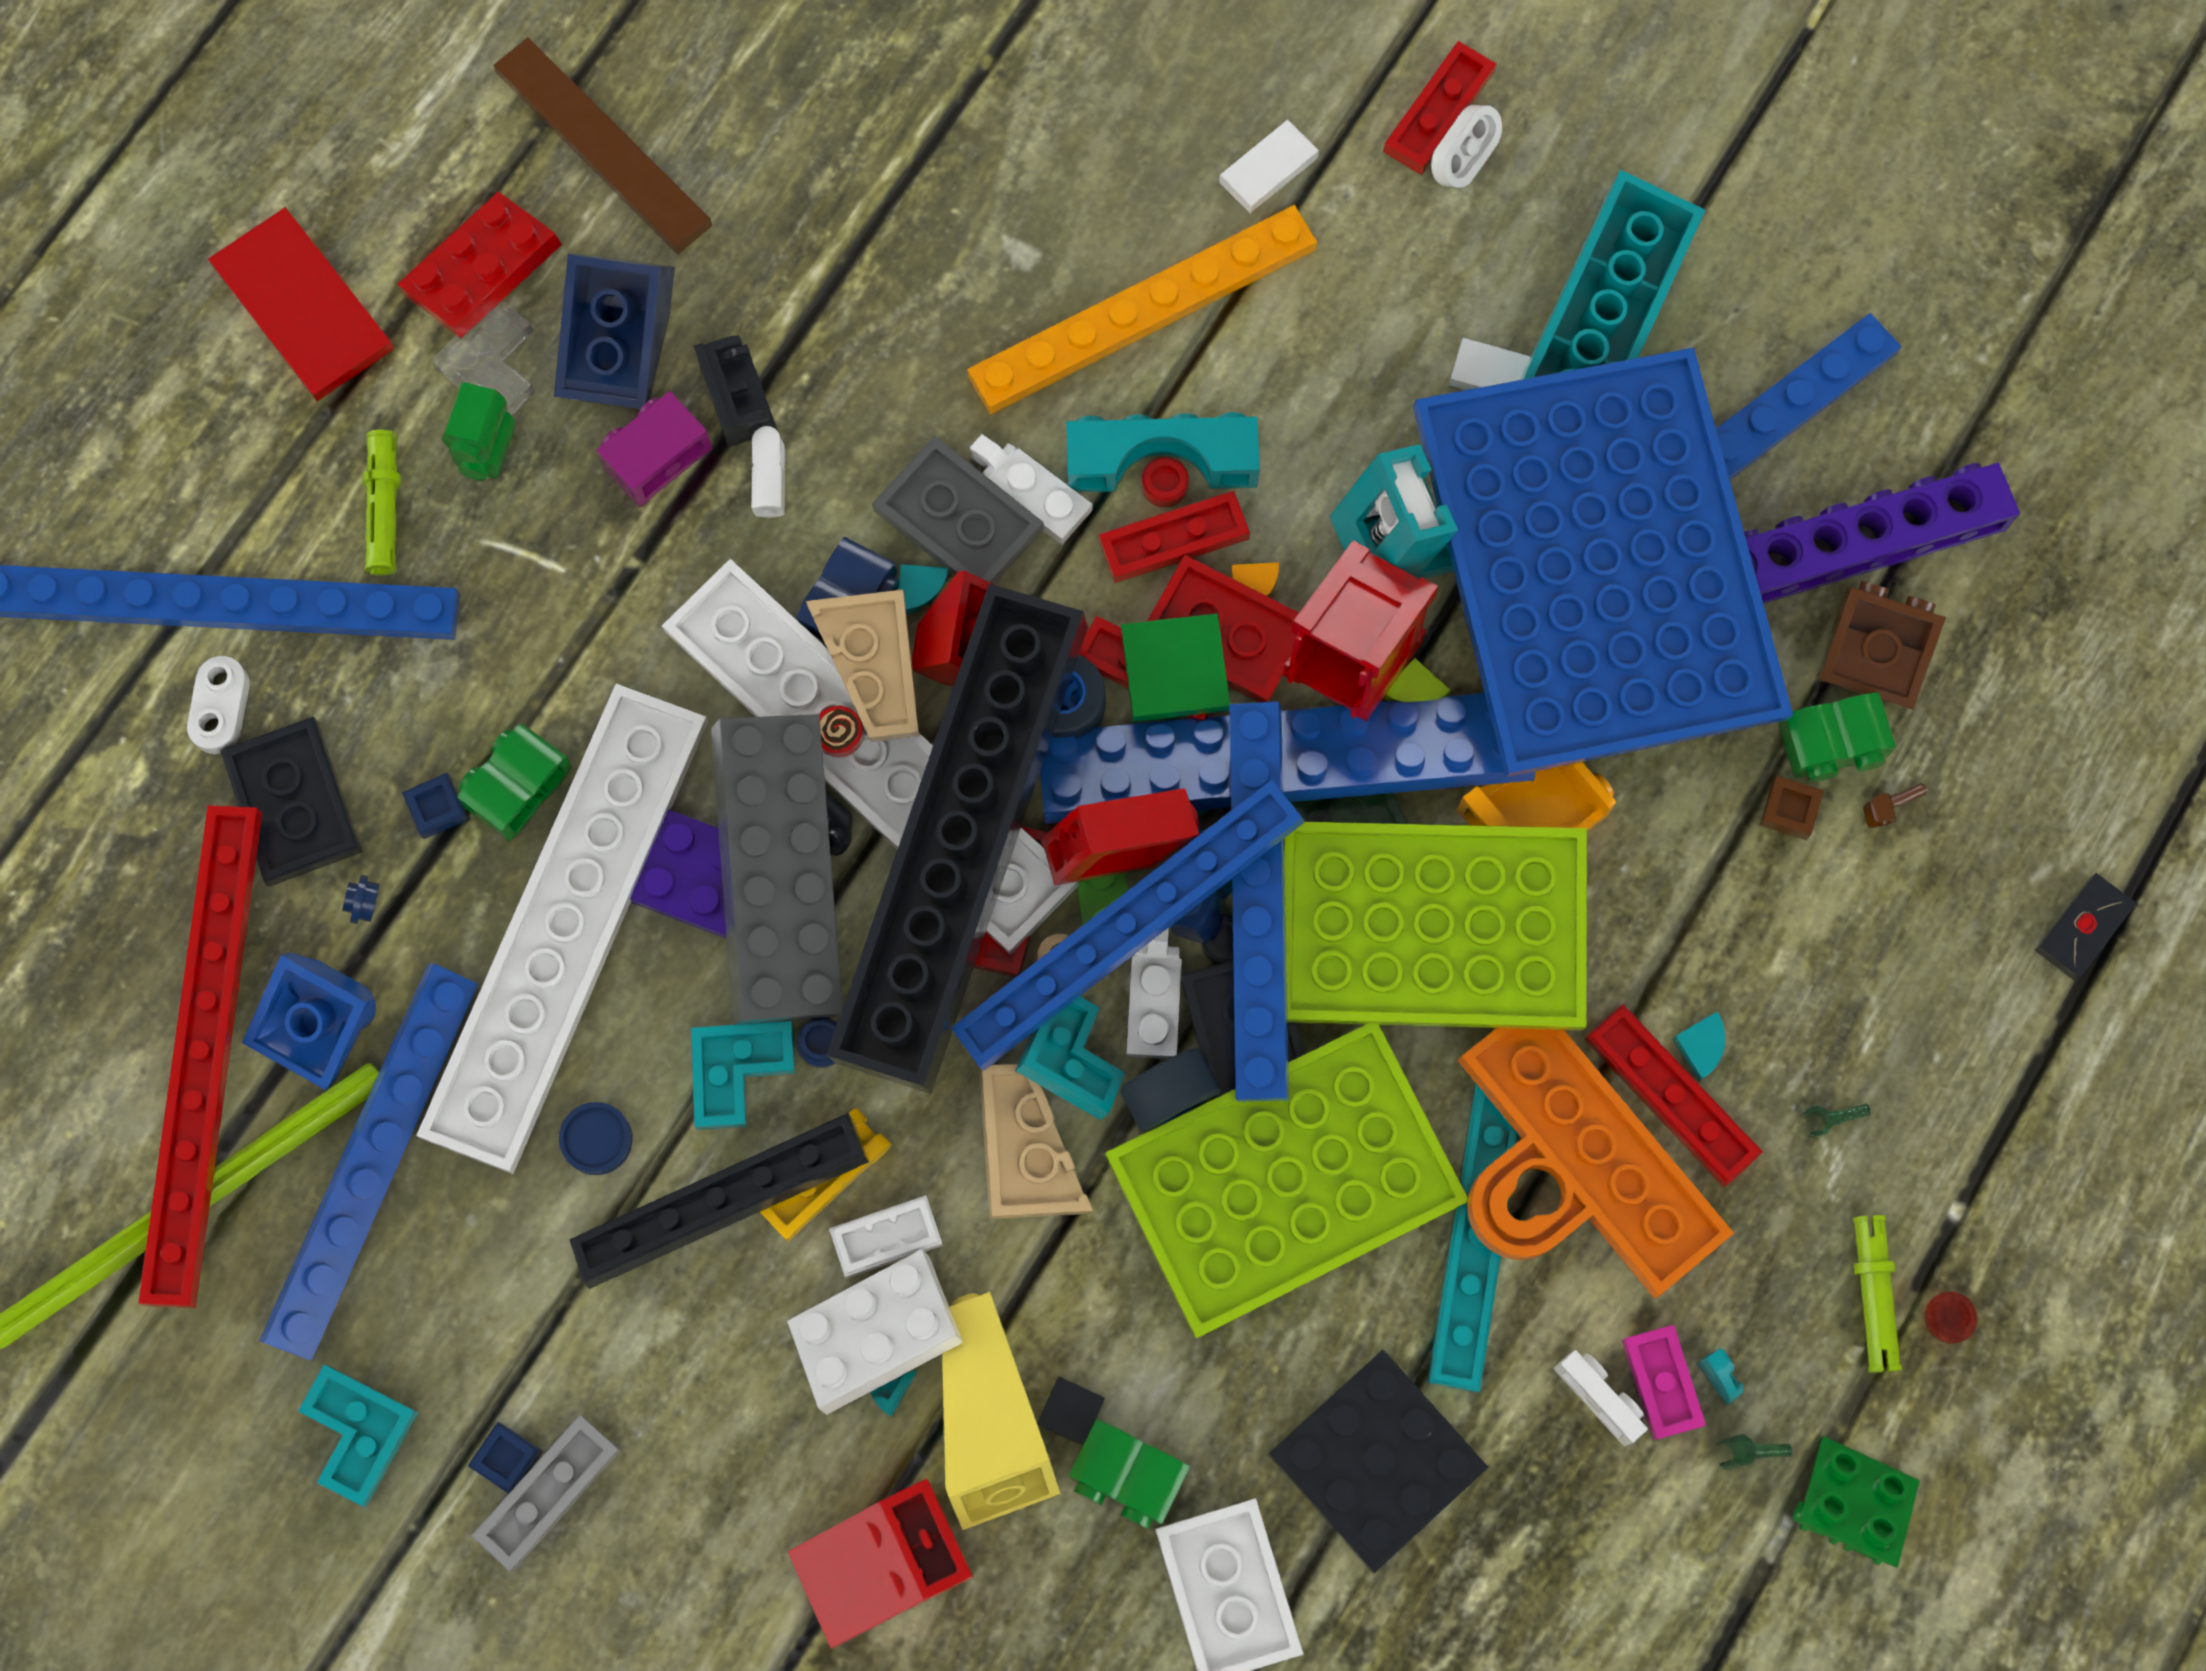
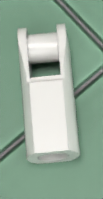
(768, 473)

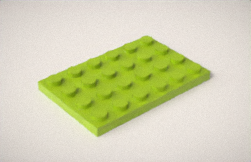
(1436, 925)
(1286, 1190)

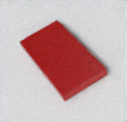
(301, 304)

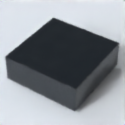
(1070, 1411)

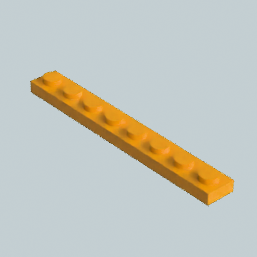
(1141, 309)

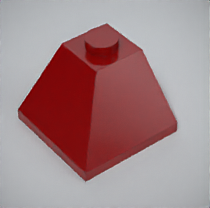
(947, 628)

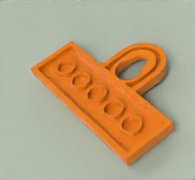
(1597, 1154)

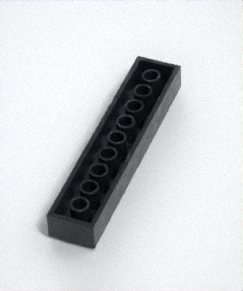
(959, 839)

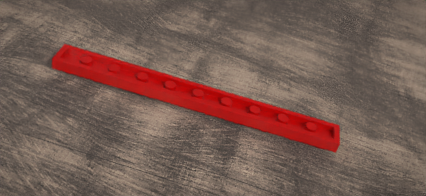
(200, 1058)

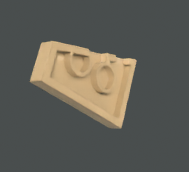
(873, 657)
(1023, 1151)

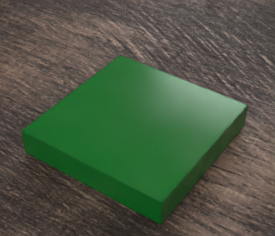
(1175, 667)

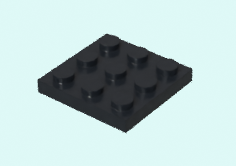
(1378, 1461)

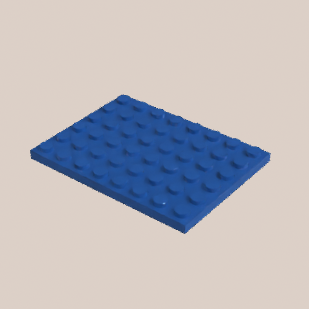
(1601, 561)

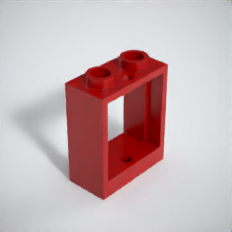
(1120, 836)

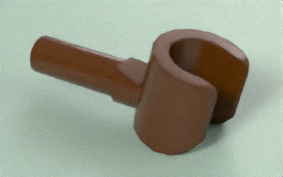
(1881, 809)

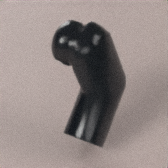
(839, 825)

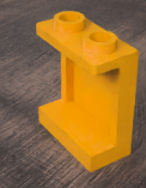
(1556, 798)

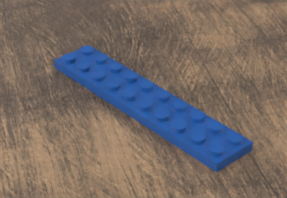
(1323, 756)

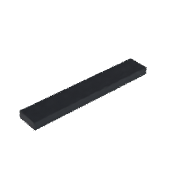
(718, 1200)

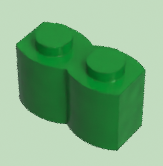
(478, 431)
(1837, 736)
(513, 781)
(1128, 1473)

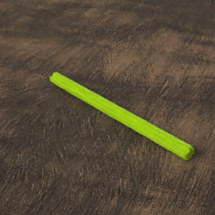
(227, 1177)

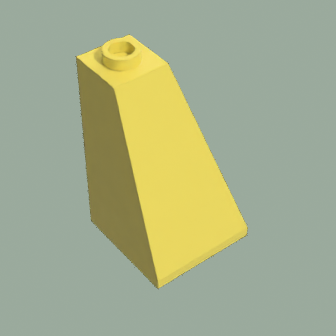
(989, 1428)

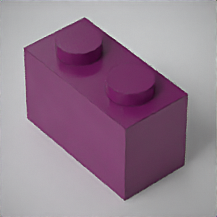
(653, 448)

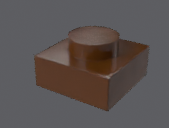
(1791, 807)

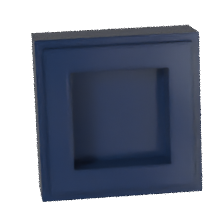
(435, 806)
(504, 1457)

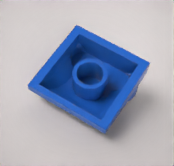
(310, 1018)

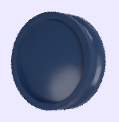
(595, 1138)

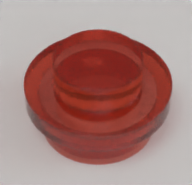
(1950, 1317)

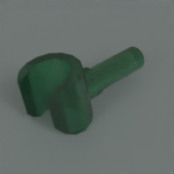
(1835, 1117)
(1746, 1451)

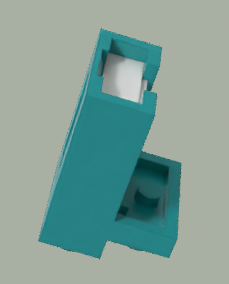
(1397, 515)

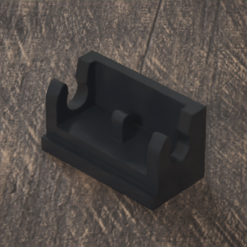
(734, 388)

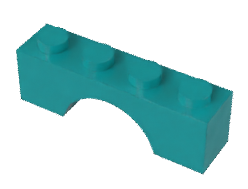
(1219, 447)

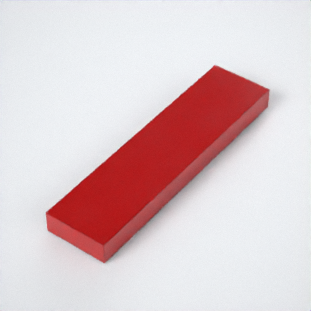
(1673, 1096)

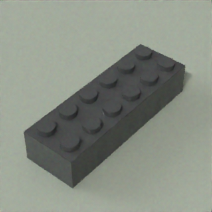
(776, 869)

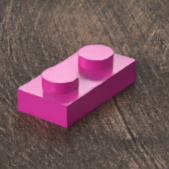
(1663, 1382)

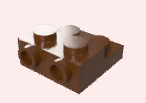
(1882, 644)

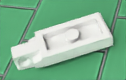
(1032, 487)
(1154, 1000)

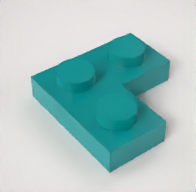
(725, 1057)
(1062, 1065)
(370, 1431)

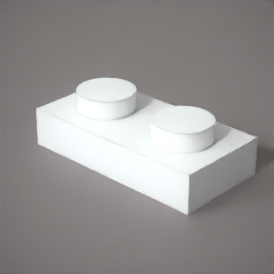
(1616, 1412)

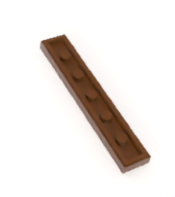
(602, 145)

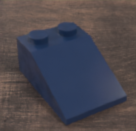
(612, 329)

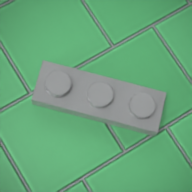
(546, 1493)

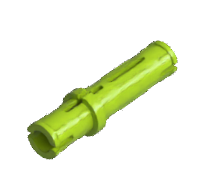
(381, 490)
(1877, 1293)

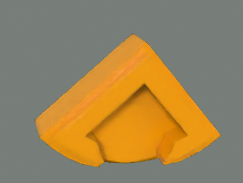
(1257, 576)

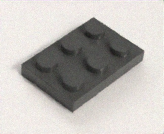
(957, 514)

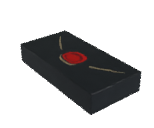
(2085, 926)

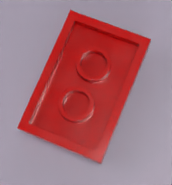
(479, 264)
(1251, 625)

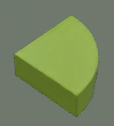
(1416, 684)

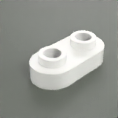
(1466, 146)
(219, 702)

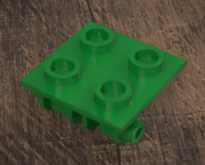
(1858, 1503)

